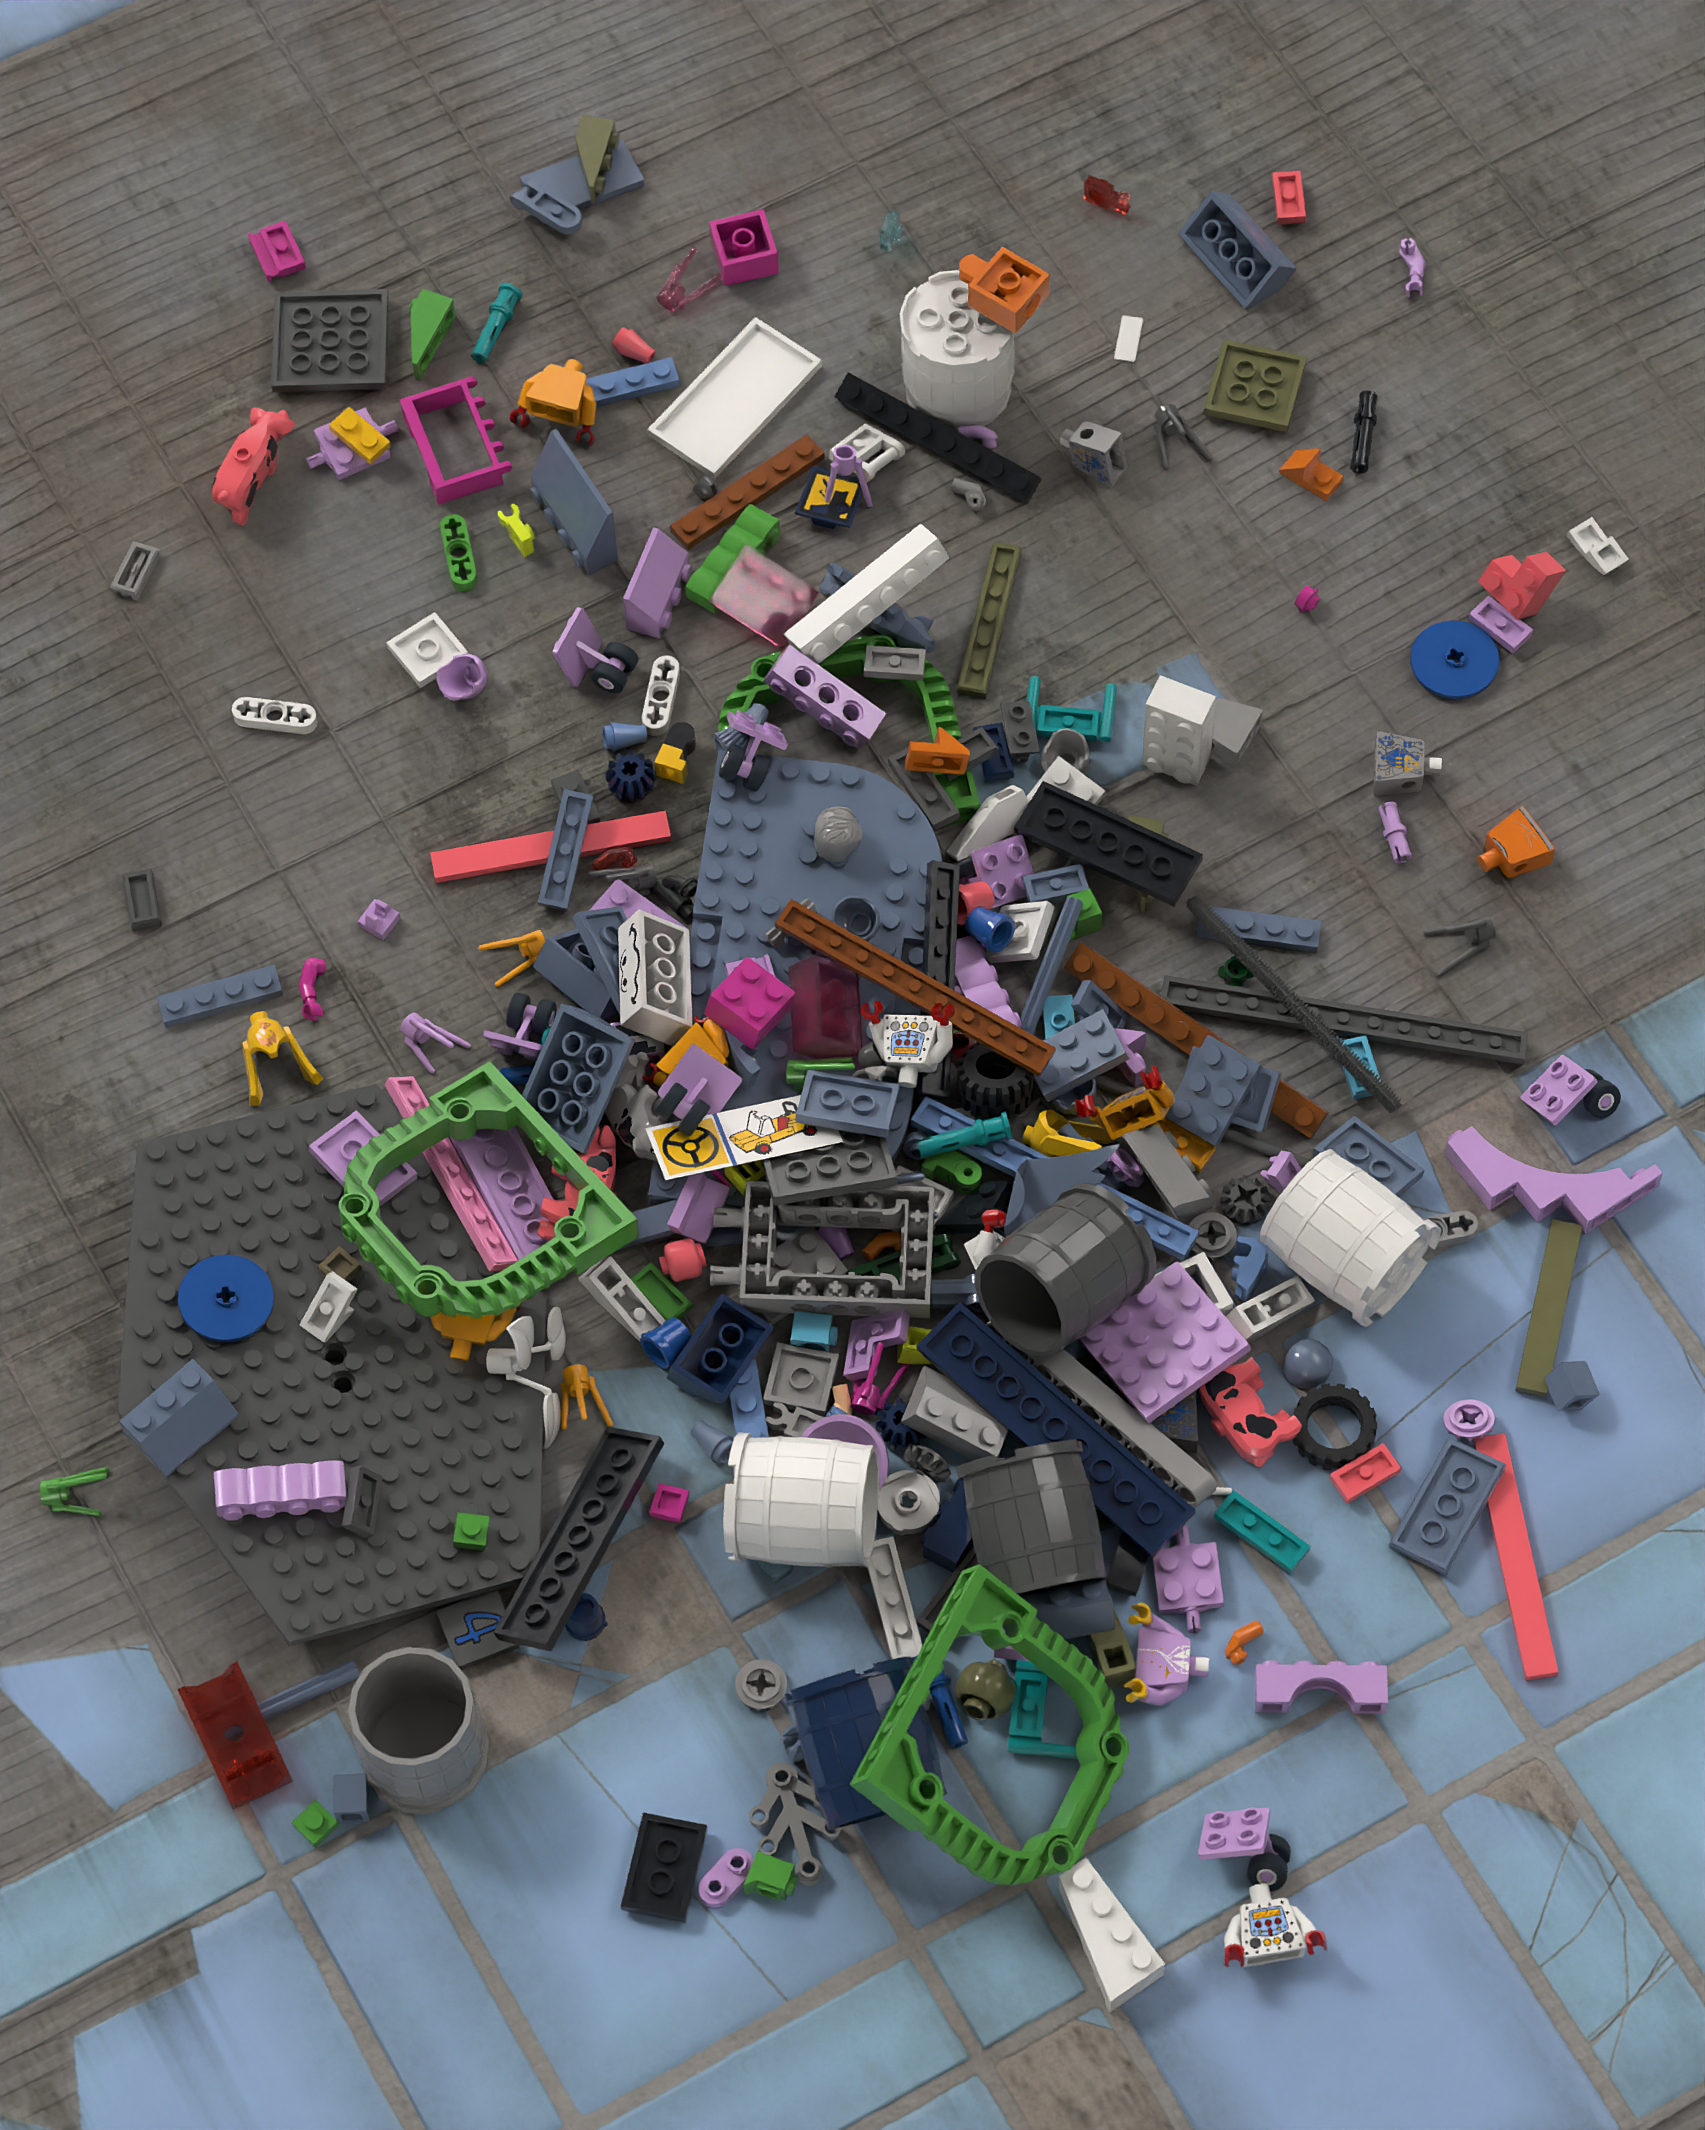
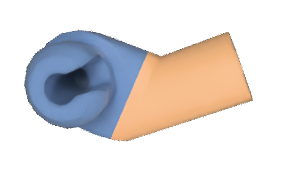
(842, 1401)

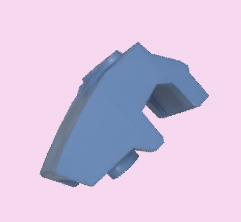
(1252, 1265)

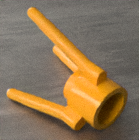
(528, 944)
(577, 1384)

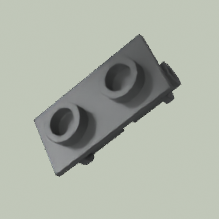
(1019, 730)

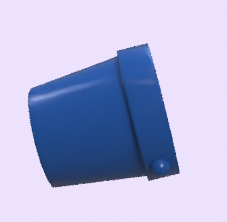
(990, 928)
(665, 1342)

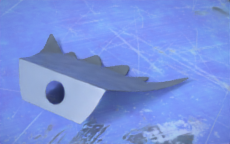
(1043, 1180)

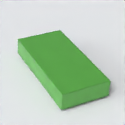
(661, 1293)

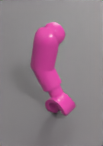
(310, 970)

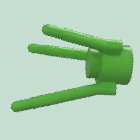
(798, 1069)
(57, 1490)

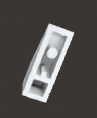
(621, 1297)
(1270, 1309)

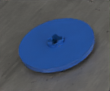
(1443, 676)
(202, 1301)

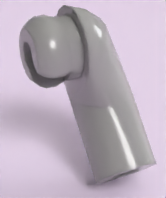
(972, 492)

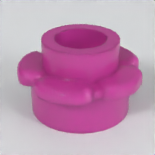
(1307, 599)

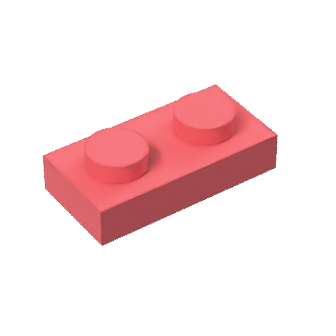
(1288, 197)
(1365, 1473)

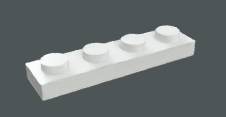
(893, 1600)

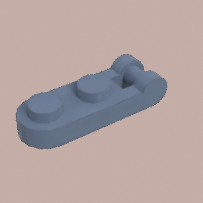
(548, 207)

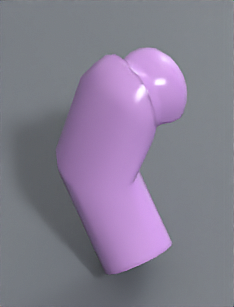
(978, 432)

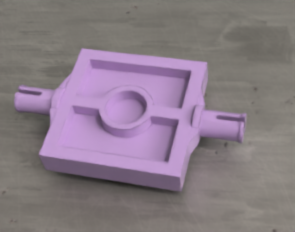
(342, 457)
(1188, 1579)

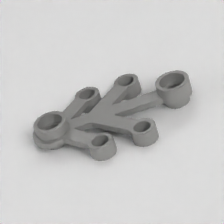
(792, 1817)

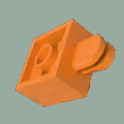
(1005, 287)

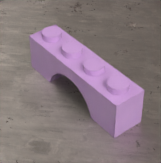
(1360, 1685)

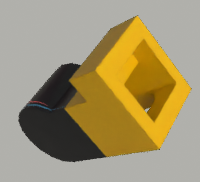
(671, 758)

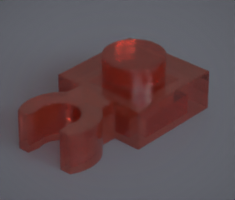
(1103, 195)

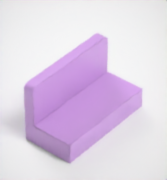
(695, 1207)

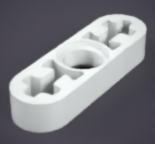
(656, 684)
(255, 704)

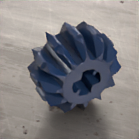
(630, 775)
(896, 1433)

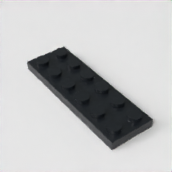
(1108, 843)

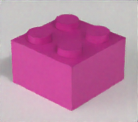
(744, 247)
(749, 1003)

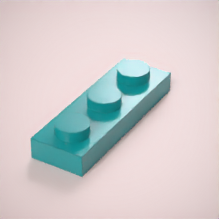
(1262, 1531)

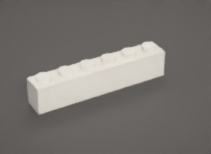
(867, 594)

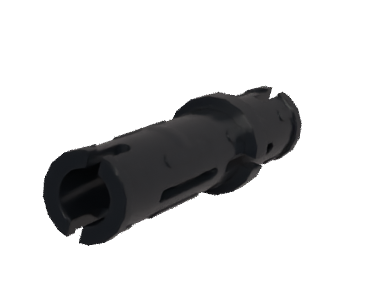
(1365, 421)

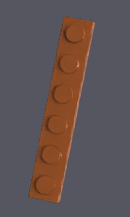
(747, 490)

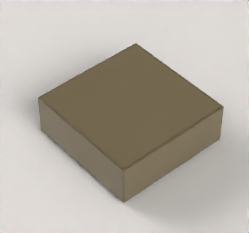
(340, 1263)

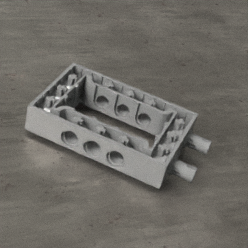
(854, 1295)

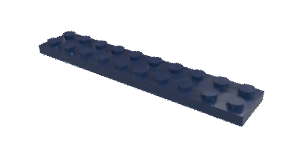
(1042, 1414)

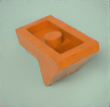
(1310, 473)
(942, 756)

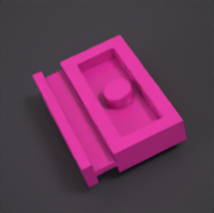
(276, 251)

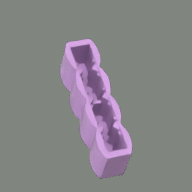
(979, 980)
(276, 1489)

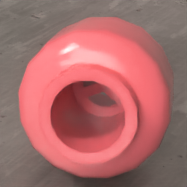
(682, 1260)

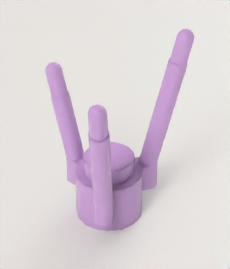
(844, 464)
(420, 1030)

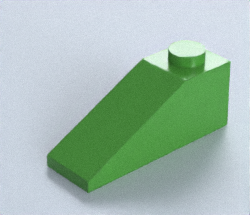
(430, 321)

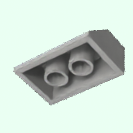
(1169, 1172)
(952, 1417)

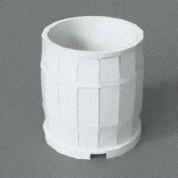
(953, 356)
(1349, 1236)
(801, 1501)

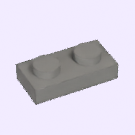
(895, 663)

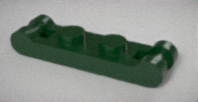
(891, 1263)

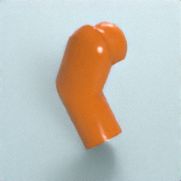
(881, 1242)
(1241, 1636)

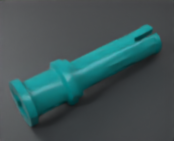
(500, 313)
(980, 1132)

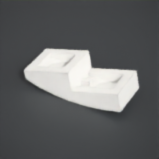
(1596, 548)

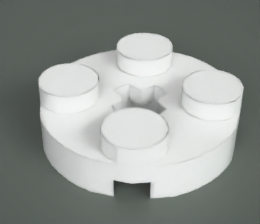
(913, 1485)

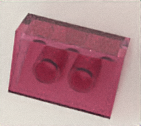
(763, 595)
(825, 1009)

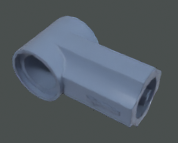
(951, 1292)

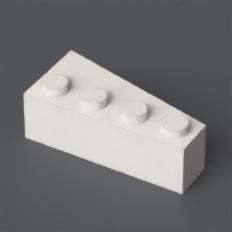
(1110, 1938)

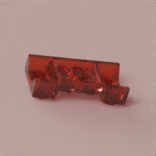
(244, 1766)

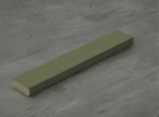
(989, 620)
(1548, 1307)

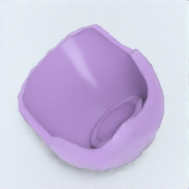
(462, 677)

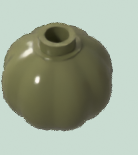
(985, 1690)

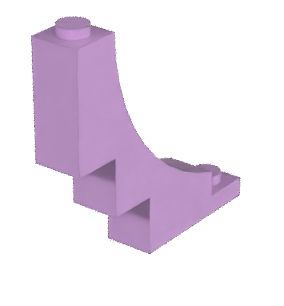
(1585, 1197)

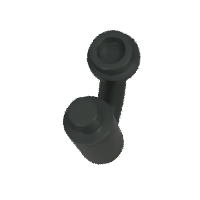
(677, 893)

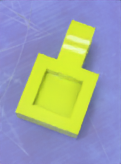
(520, 534)

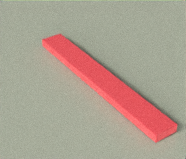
(535, 848)
(1518, 1566)

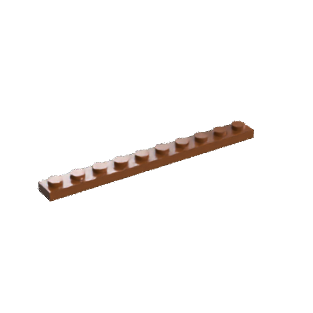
(914, 986)
(1181, 1028)

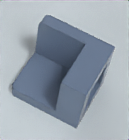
(1572, 1385)
(351, 1798)

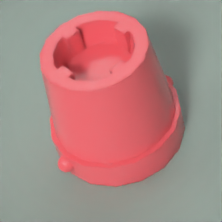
(973, 896)

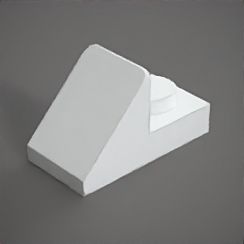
(329, 1307)

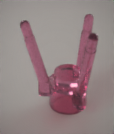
(673, 292)

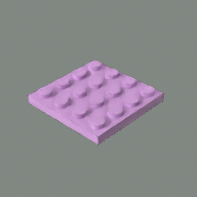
(1164, 1343)

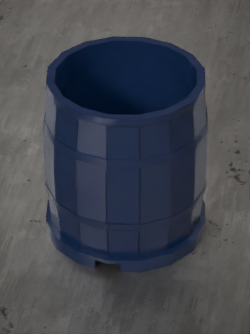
(836, 1727)

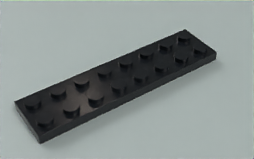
(578, 1538)

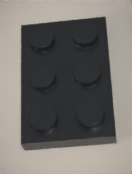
(664, 1867)

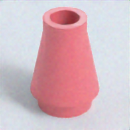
(633, 346)

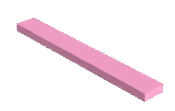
(456, 1182)

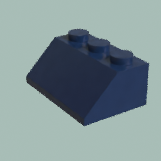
(719, 1351)

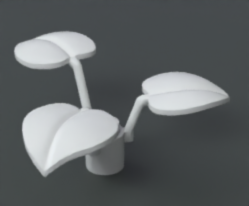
(513, 1360)

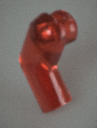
(615, 855)

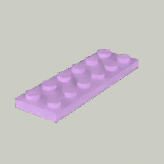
(507, 1185)

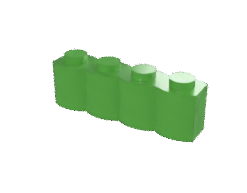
(752, 528)

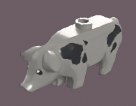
(634, 1107)

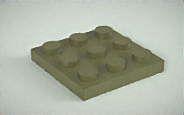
(1255, 385)

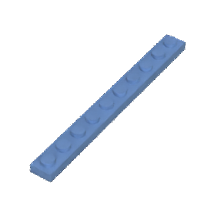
(1008, 1155)

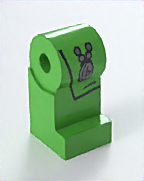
(955, 1169)

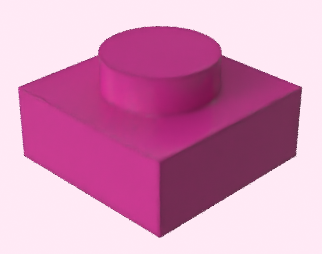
(669, 1503)

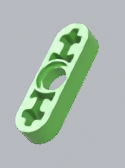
(461, 542)

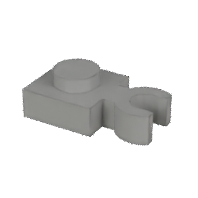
(795, 1423)

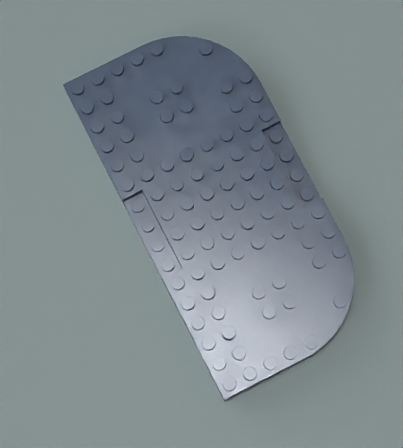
(765, 854)

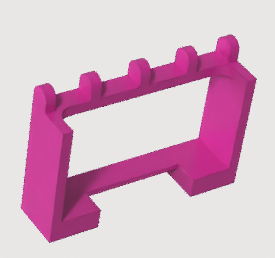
(439, 398)

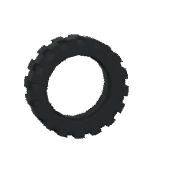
(1335, 1396)

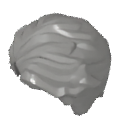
(1069, 746)
(836, 834)

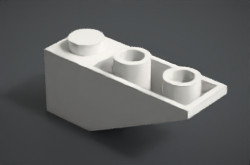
(990, 823)

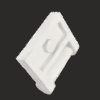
(868, 442)

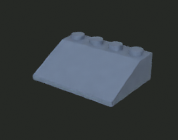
(574, 506)
(577, 1074)

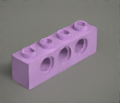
(839, 697)

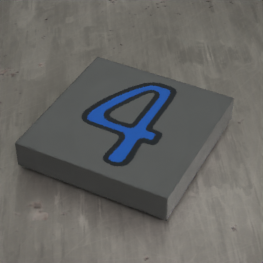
(470, 1629)

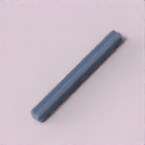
(1050, 964)
(304, 1692)

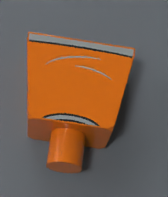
(1516, 846)

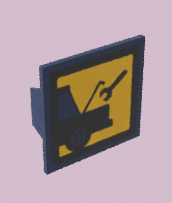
(843, 501)

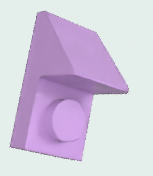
(1132, 1043)

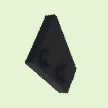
(967, 1214)

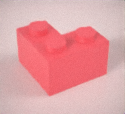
(1522, 586)

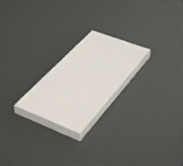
(734, 398)

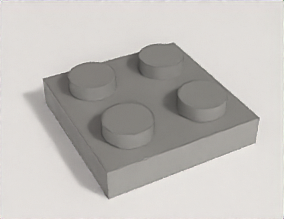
(801, 1378)

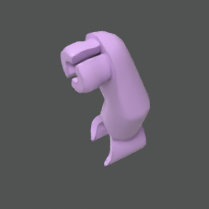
(1416, 264)

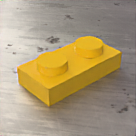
(359, 435)

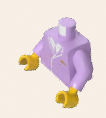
(1161, 1660)

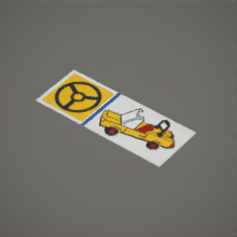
(736, 1138)

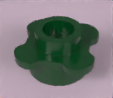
(1233, 964)

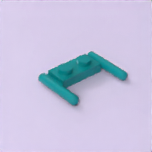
(1085, 721)
(1028, 1715)

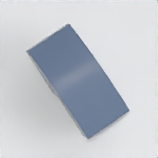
(740, 1062)

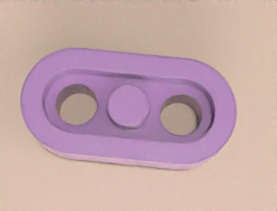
(725, 1875)

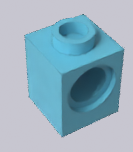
(813, 1331)

